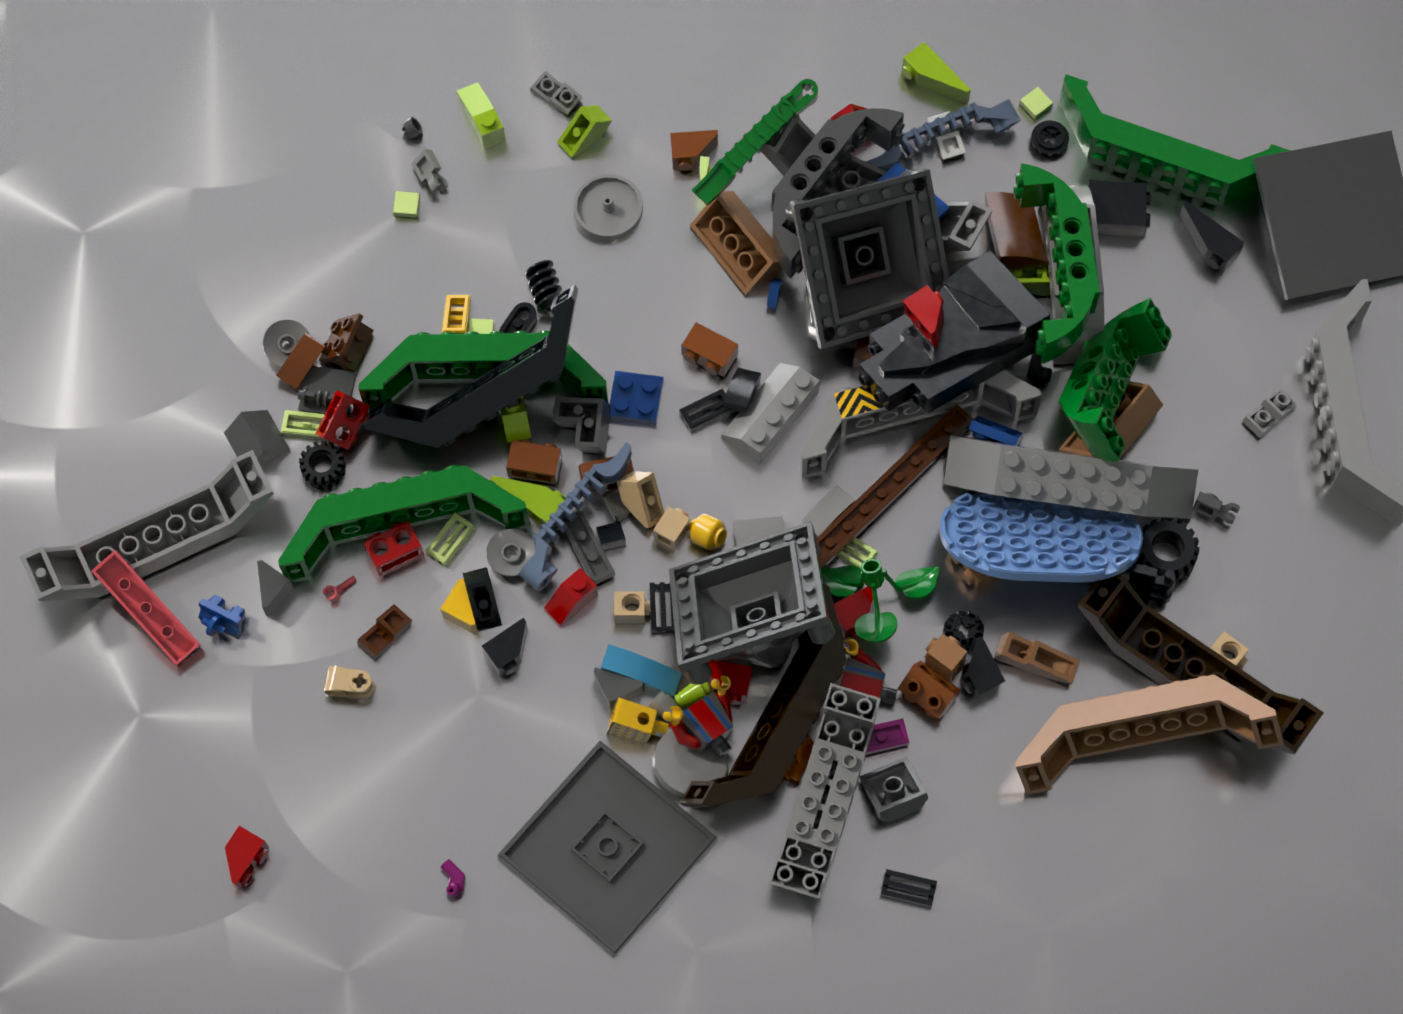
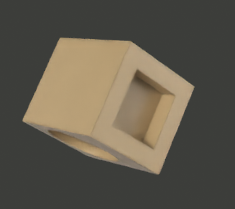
(672, 527)
(623, 599)
(1228, 643)

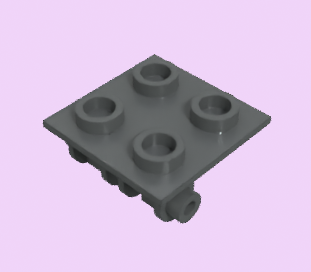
(321, 386)

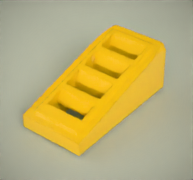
(457, 319)

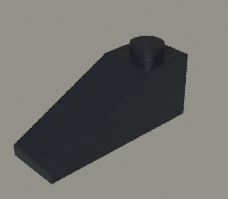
(1214, 242)

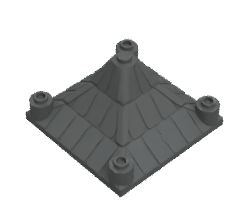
(868, 253)
(749, 602)

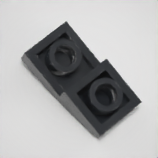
(741, 389)

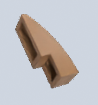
(1036, 658)

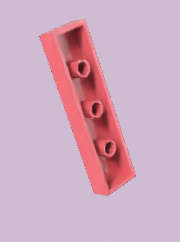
(145, 607)

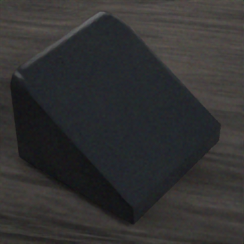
(611, 535)

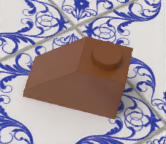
(689, 146)

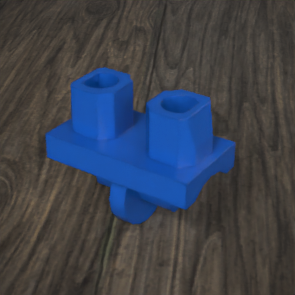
(218, 619)

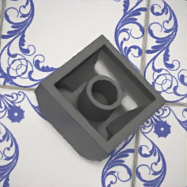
(894, 790)

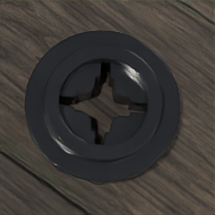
(1053, 129)
(970, 620)

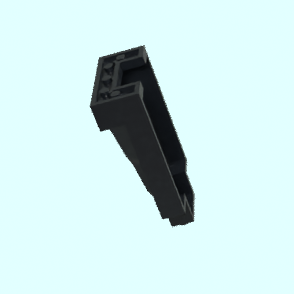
(984, 330)

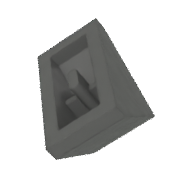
(273, 587)
(617, 686)

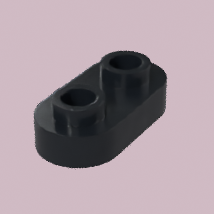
(515, 323)

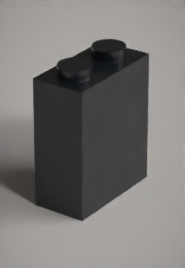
(1120, 207)

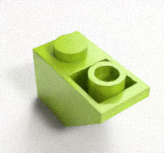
(516, 422)

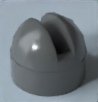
(412, 127)

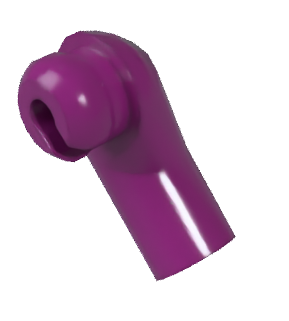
(456, 879)

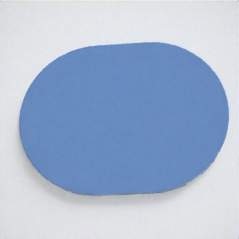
(1039, 539)

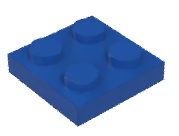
(636, 397)
(986, 428)

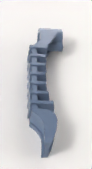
(1000, 116)
(538, 569)

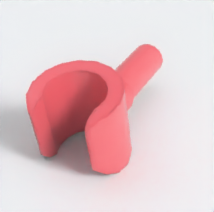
(338, 589)

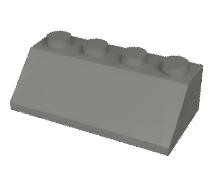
(772, 411)

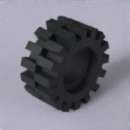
(322, 478)

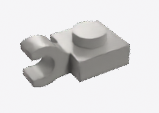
(427, 169)

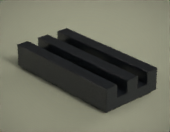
(708, 419)
(664, 628)
(912, 879)

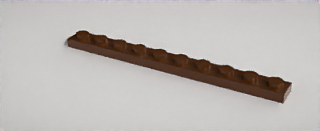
(891, 484)

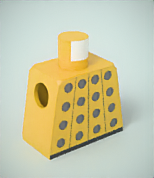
(626, 719)

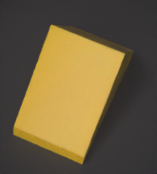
(458, 608)

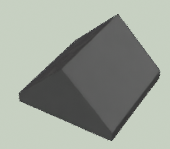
(258, 433)

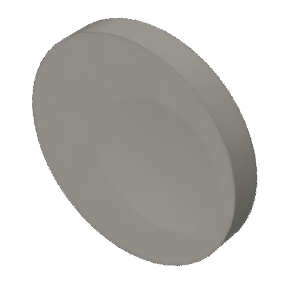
(608, 207)
(679, 765)

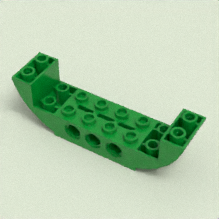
(1072, 253)
(1104, 373)

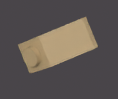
(641, 497)

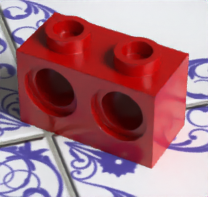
(337, 417)
(396, 553)

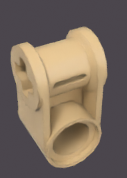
(345, 682)

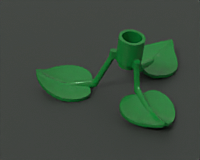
(879, 626)

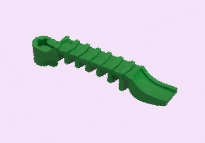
(752, 142)

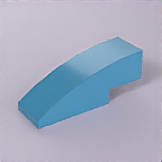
(635, 666)

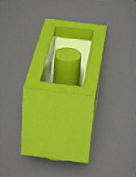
(584, 130)

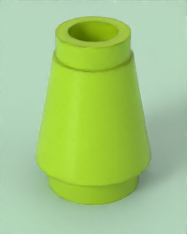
(692, 694)

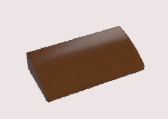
(1015, 232)

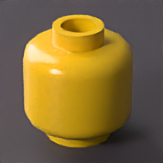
(707, 532)

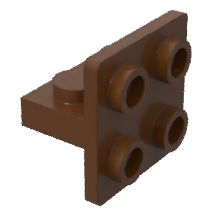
(347, 342)

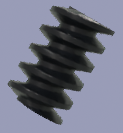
(543, 285)

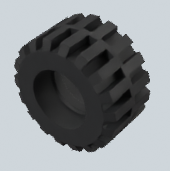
(1177, 536)

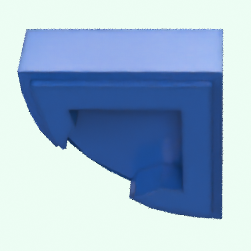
(774, 292)

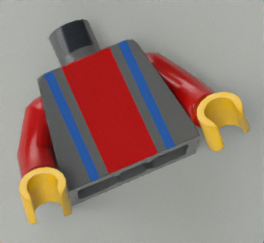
(865, 674)
(705, 722)

